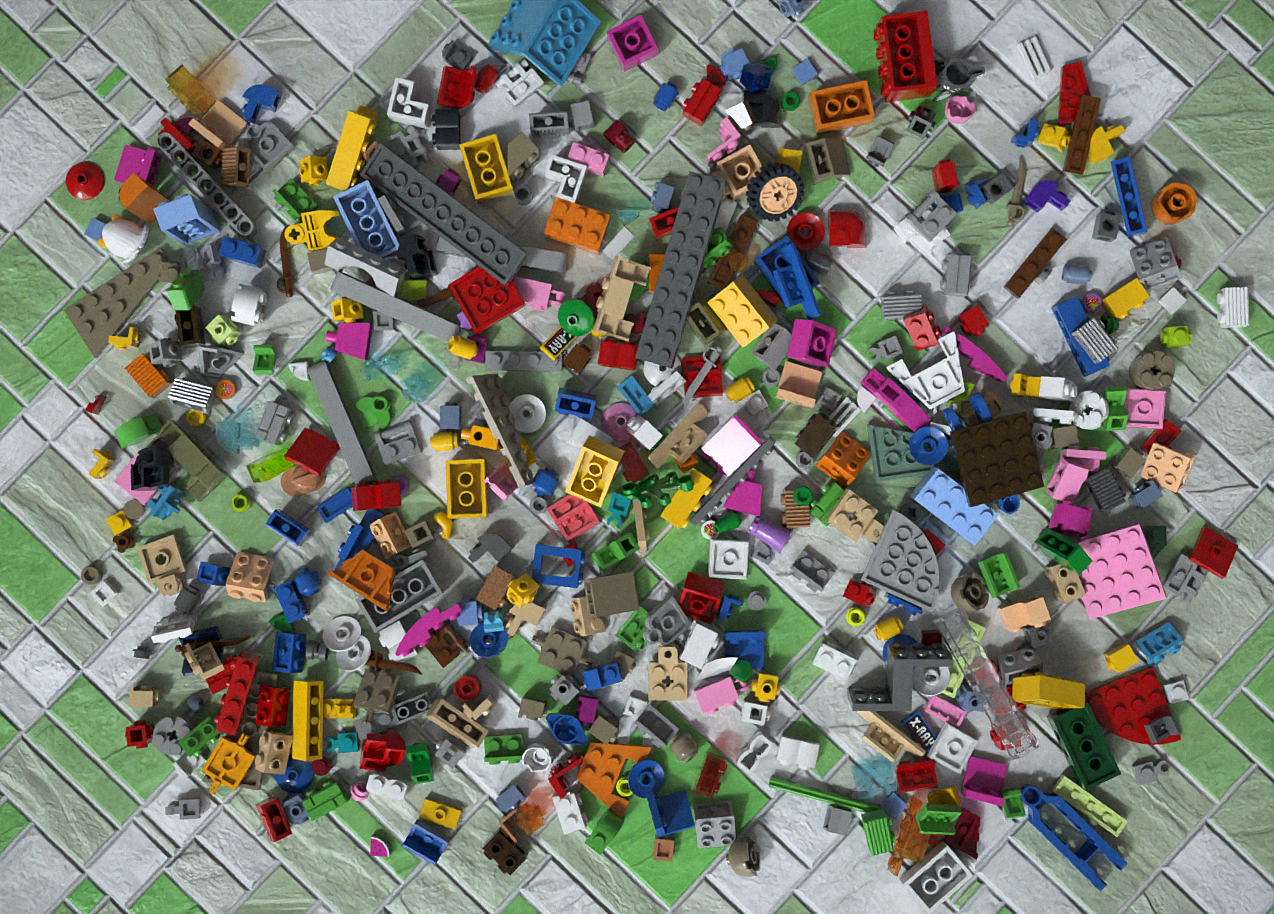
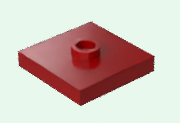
(1213, 552)

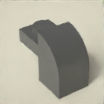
(494, 544)

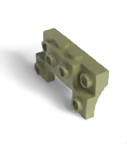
(192, 457)

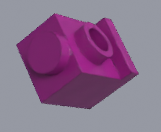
(449, 181)
(587, 709)

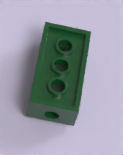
(1096, 747)

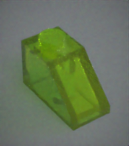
(269, 466)

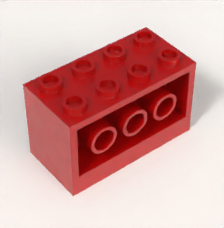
(905, 56)

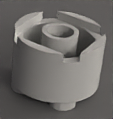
(164, 734)

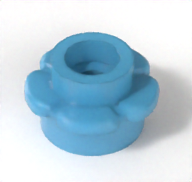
(329, 354)

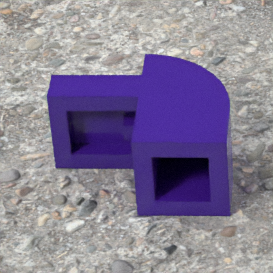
(1043, 193)

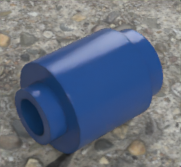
(665, 96)

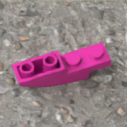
(896, 399)
(421, 630)

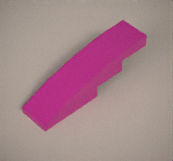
(978, 359)

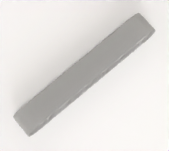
(201, 178)
(537, 259)
(394, 306)
(341, 423)

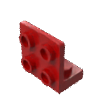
(560, 782)

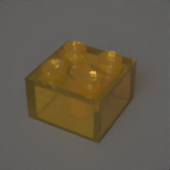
(190, 91)

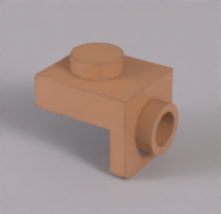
(663, 848)

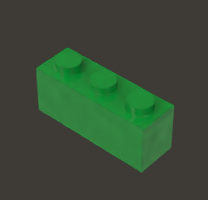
(1063, 551)

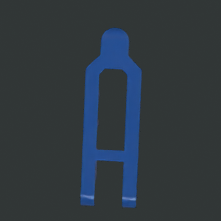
(1009, 504)
(1035, 799)

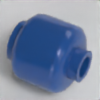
(545, 482)
(307, 582)

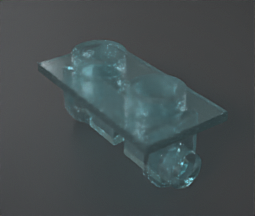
(387, 364)

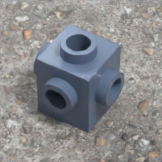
(791, 7)
(967, 699)

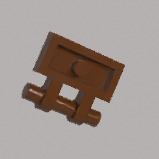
(440, 647)

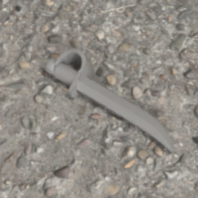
(703, 372)

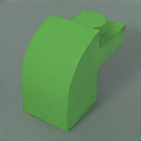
(1117, 414)
(137, 429)
(615, 551)
(605, 831)

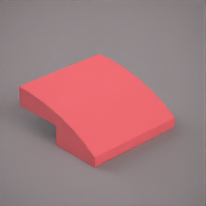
(573, 516)

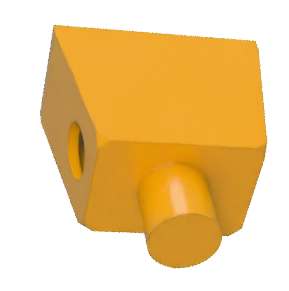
(474, 436)

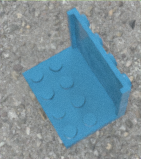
(547, 34)

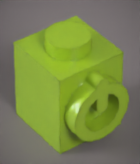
(1175, 337)

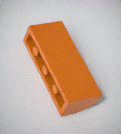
(141, 197)

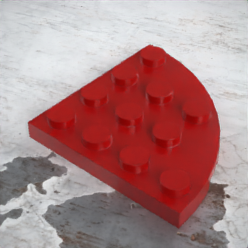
(1129, 705)

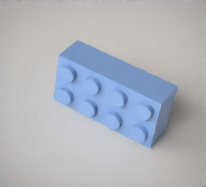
(186, 219)
(367, 220)
(949, 503)

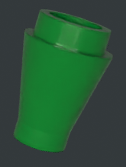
(729, 521)

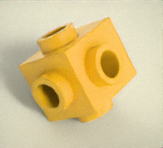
(313, 170)
(346, 310)
(522, 590)
(762, 680)

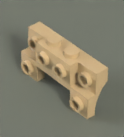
(616, 296)

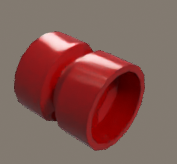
(468, 687)

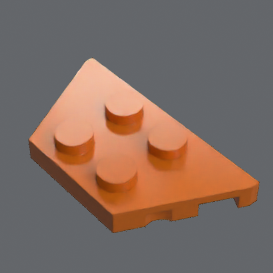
(367, 577)

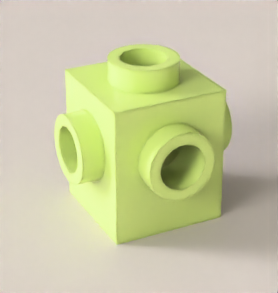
(223, 330)

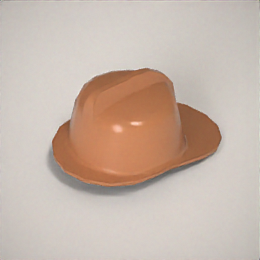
(299, 482)

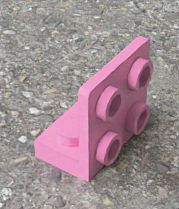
(730, 137)

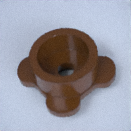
(130, 543)

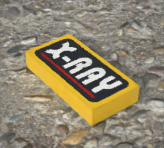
(557, 343)

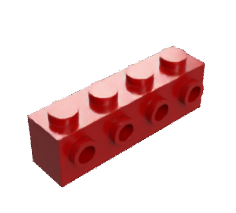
(239, 688)

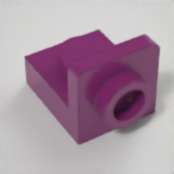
(482, 348)

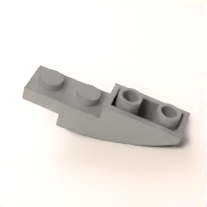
(400, 713)

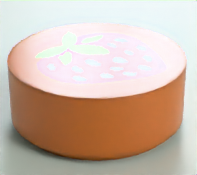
(226, 389)

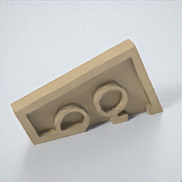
(640, 518)

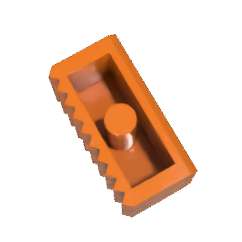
(148, 375)

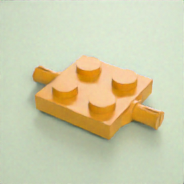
(228, 763)

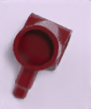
(619, 136)

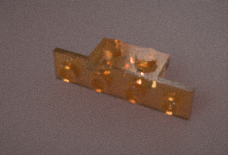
(910, 843)

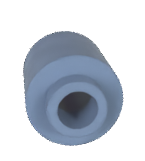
(1076, 274)

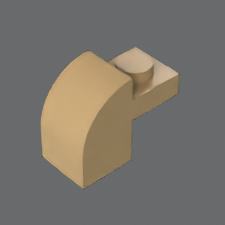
(531, 613)

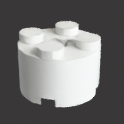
(248, 305)

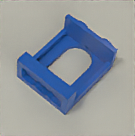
(574, 554)

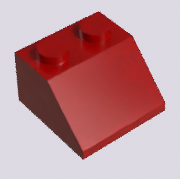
(700, 597)

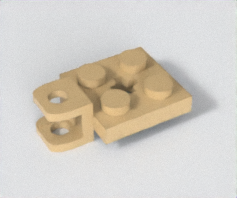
(862, 524)
(167, 573)
(667, 666)

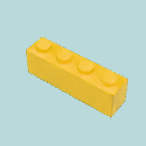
(350, 150)
(307, 719)

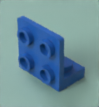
(746, 646)
(670, 813)

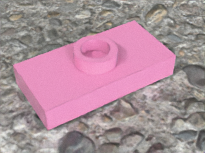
(945, 710)

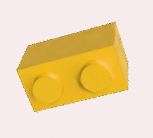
(1125, 298)

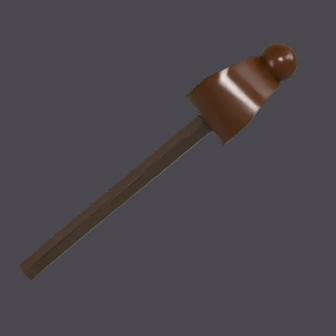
(287, 278)
(436, 298)
(215, 643)
(379, 663)

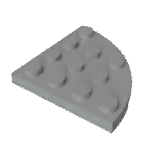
(904, 563)

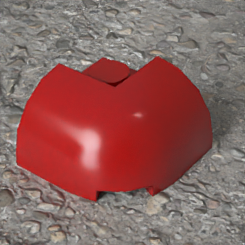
(846, 229)
(382, 751)

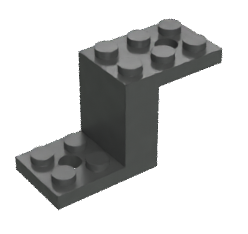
(899, 677)

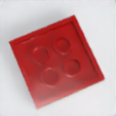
(485, 298)

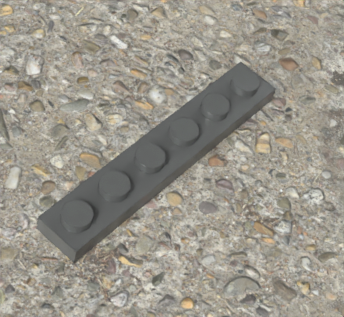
(728, 487)

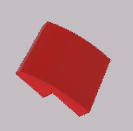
(712, 383)
(312, 451)

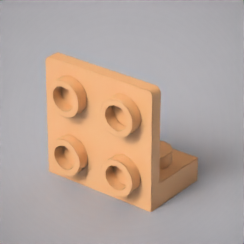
(219, 125)
(798, 384)
(1168, 467)

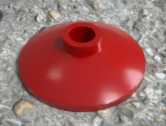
(92, 184)
(807, 222)

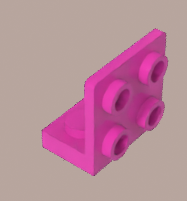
(140, 162)
(984, 781)

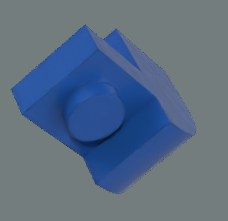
(258, 97)
(602, 676)

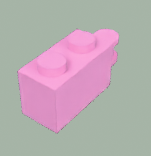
(538, 293)
(719, 693)

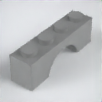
(387, 275)

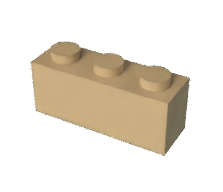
(456, 723)

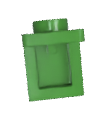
(264, 359)
(1013, 804)

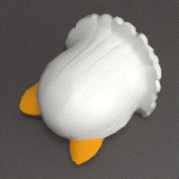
(123, 238)

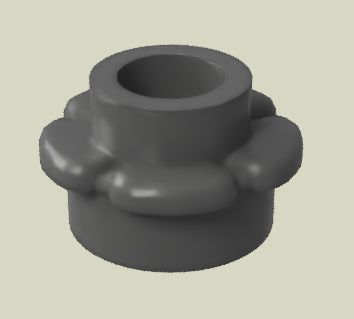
(142, 652)

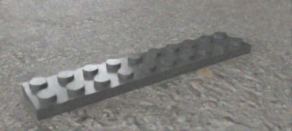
(444, 214)
(681, 269)

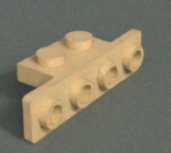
(683, 439)
(887, 738)

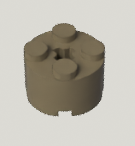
(1160, 364)

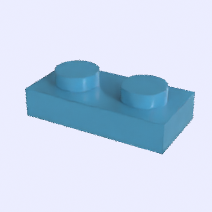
(636, 396)

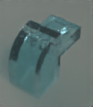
(229, 437)

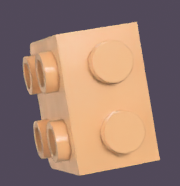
(249, 577)

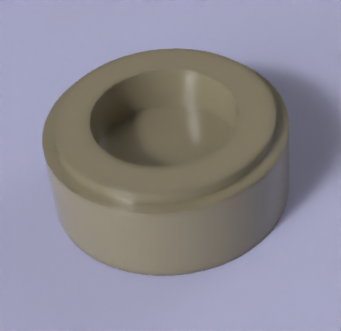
(134, 509)
(91, 574)

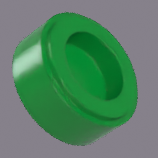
(802, 495)

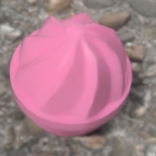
(359, 791)

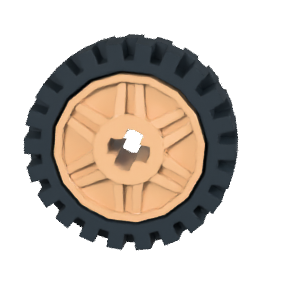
(775, 191)

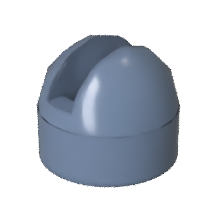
(196, 703)

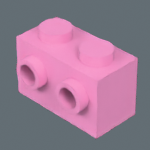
(595, 160)
(1067, 480)

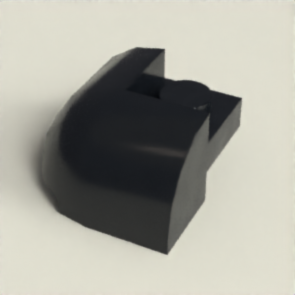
(764, 106)
(418, 259)
(151, 469)

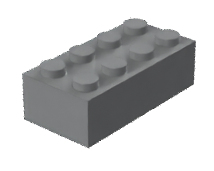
(409, 591)

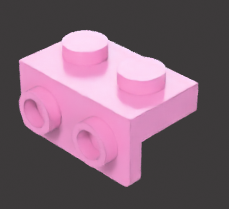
(1089, 458)

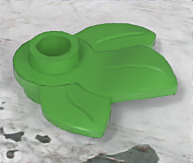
(372, 413)

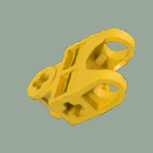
(313, 229)

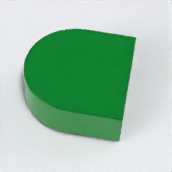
(741, 671)

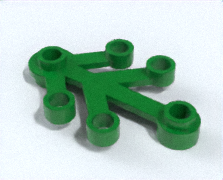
(655, 488)

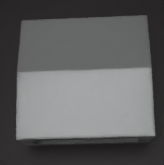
(837, 820)

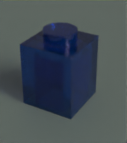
(756, 76)

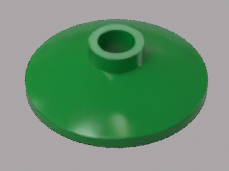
(581, 312)

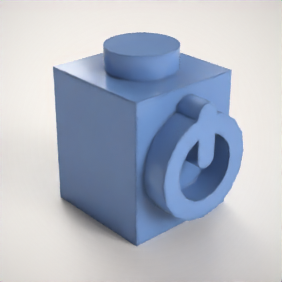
(733, 62)
(472, 612)

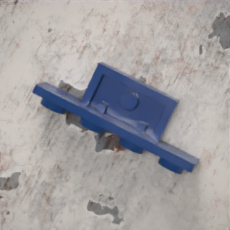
(794, 283)
(359, 537)

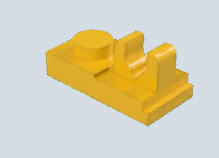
(339, 708)

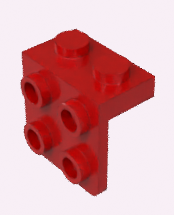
(457, 87)

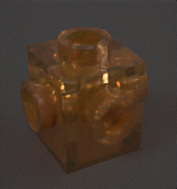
(530, 824)

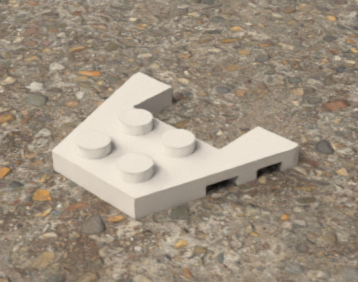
(936, 382)

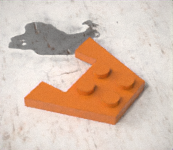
(602, 767)

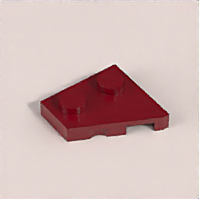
(966, 833)

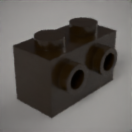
(190, 327)
(817, 434)
(504, 852)

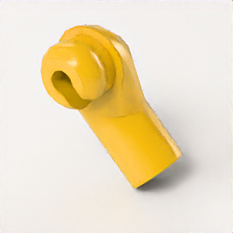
(445, 523)

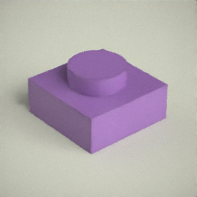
(463, 322)

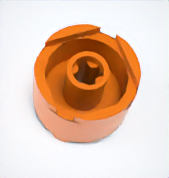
(1166, 211)

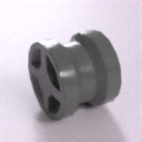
(908, 509)

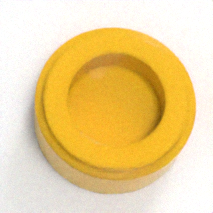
(196, 418)

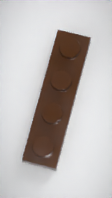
(1081, 134)
(739, 237)
(1035, 263)

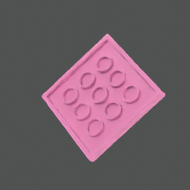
(1121, 572)

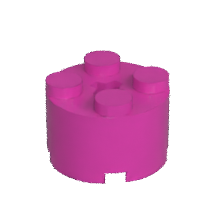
(1071, 520)

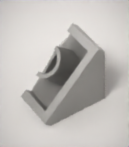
(216, 360)

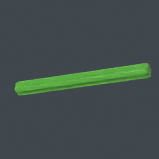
(822, 795)

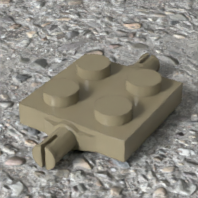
(562, 651)
(377, 692)

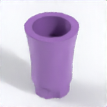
(770, 533)

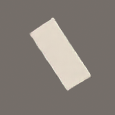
(618, 243)

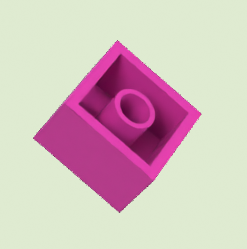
(632, 43)
(811, 342)

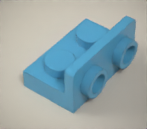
(1160, 643)

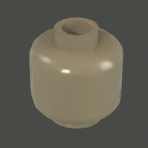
(684, 747)

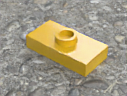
(440, 813)

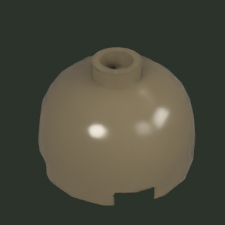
(969, 592)
(743, 857)

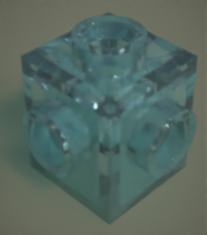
(410, 384)

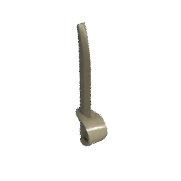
(1014, 206)

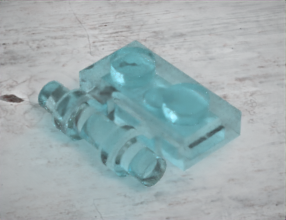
(873, 772)

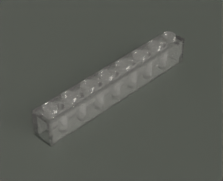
(986, 683)

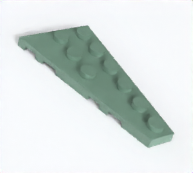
(893, 459)

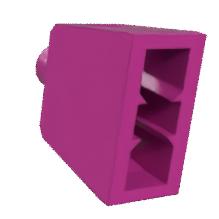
(352, 339)
(746, 496)

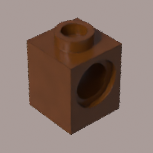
(201, 151)
(578, 358)

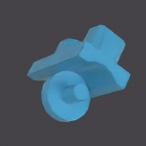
(167, 502)

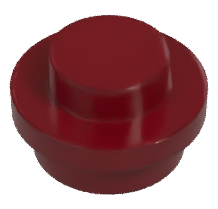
(321, 766)

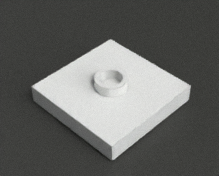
(728, 559)
(952, 748)

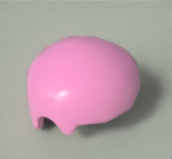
(959, 109)

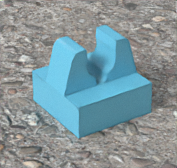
(493, 621)

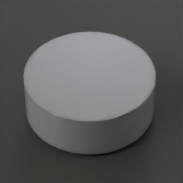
(771, 378)

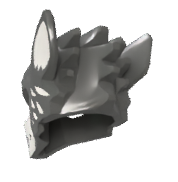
(955, 76)

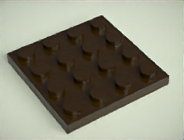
(997, 459)

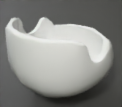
(537, 757)

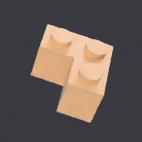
(1024, 612)

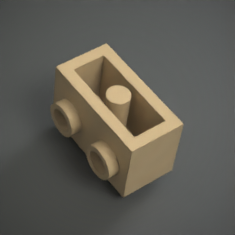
(1065, 583)
(273, 752)

